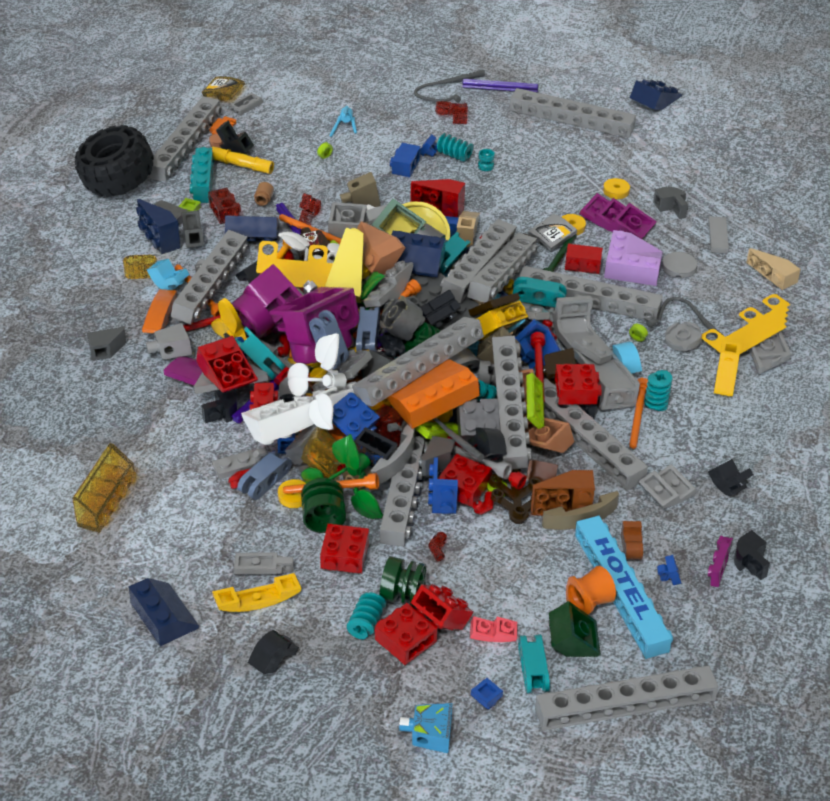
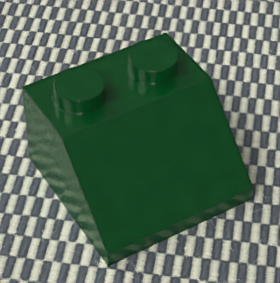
(573, 632)

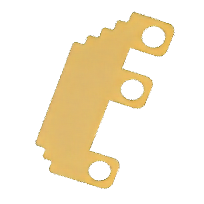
(297, 271)
(758, 329)

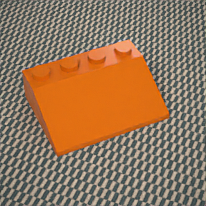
(435, 393)

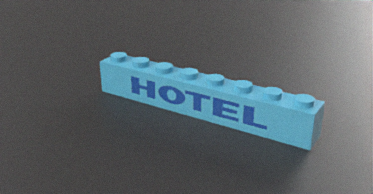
(630, 598)

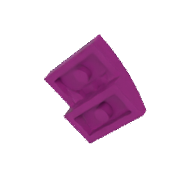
(184, 369)

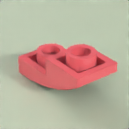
(493, 631)

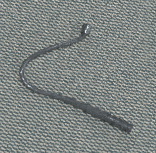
(454, 79)
(651, 322)
(463, 443)

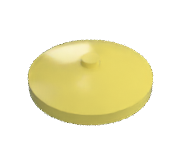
(424, 210)

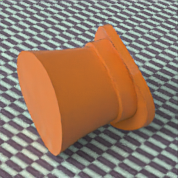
(591, 589)

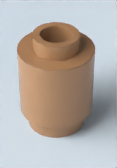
(263, 193)

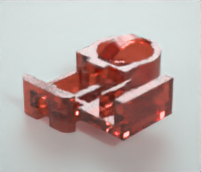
(458, 110)
(311, 206)

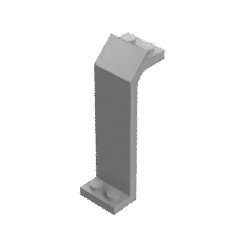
(616, 381)

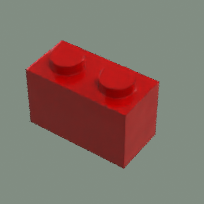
(583, 258)

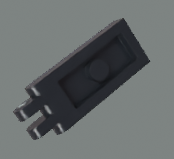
(391, 345)

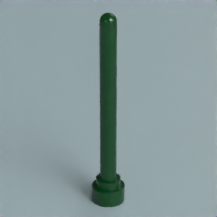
(560, 254)

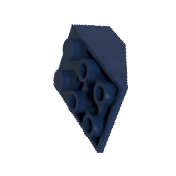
(654, 94)
(158, 226)

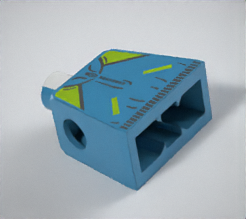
(430, 726)

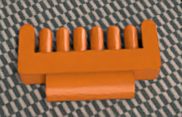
(219, 122)

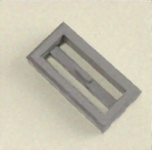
(246, 104)

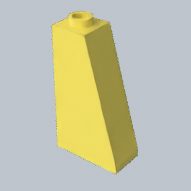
(348, 263)

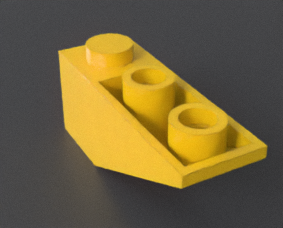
(502, 316)
(727, 368)

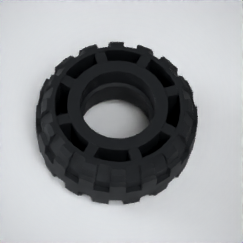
(114, 161)

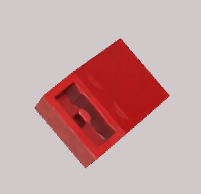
(443, 194)
(225, 364)

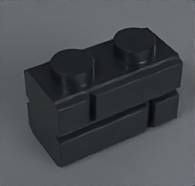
(440, 308)

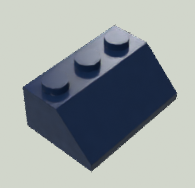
(254, 227)
(424, 251)
(161, 610)

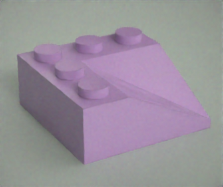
(632, 259)

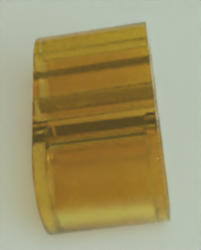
(136, 266)

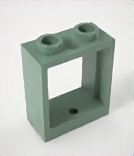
(393, 207)

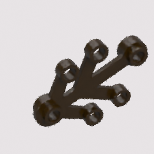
(517, 512)

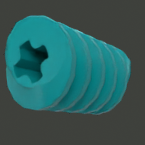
(454, 148)
(658, 390)
(366, 615)

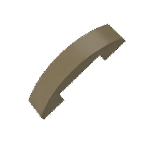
(560, 520)

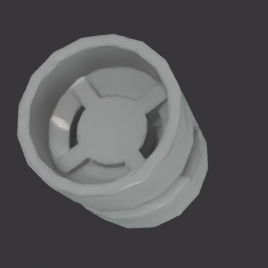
(484, 368)

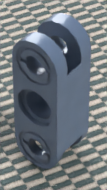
(321, 327)
(368, 329)
(264, 475)

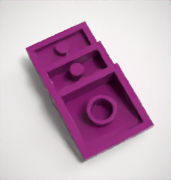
(616, 216)

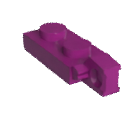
(720, 560)

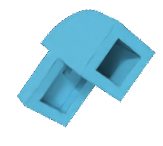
(165, 276)
(628, 355)

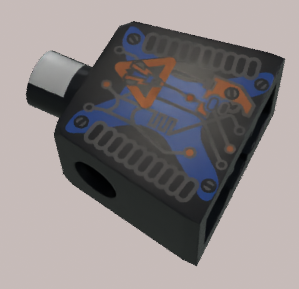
(374, 446)

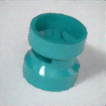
(486, 159)

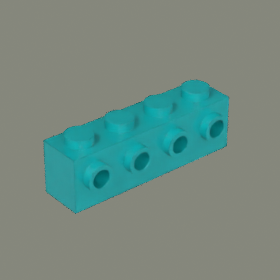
(201, 174)

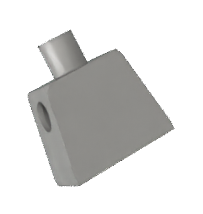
(170, 342)

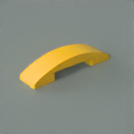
(258, 597)

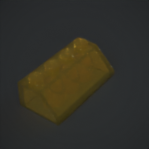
(103, 489)

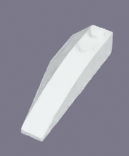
(283, 419)

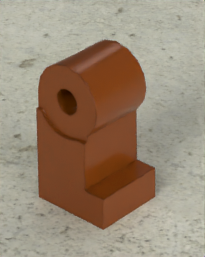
(632, 539)

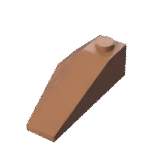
(379, 248)
(553, 436)

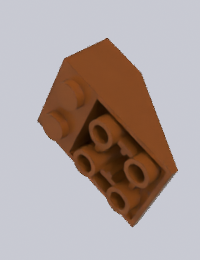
(568, 490)

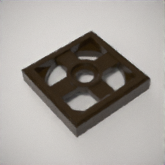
(493, 304)

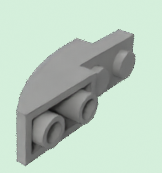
(391, 285)

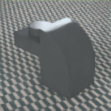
(671, 199)
(192, 229)

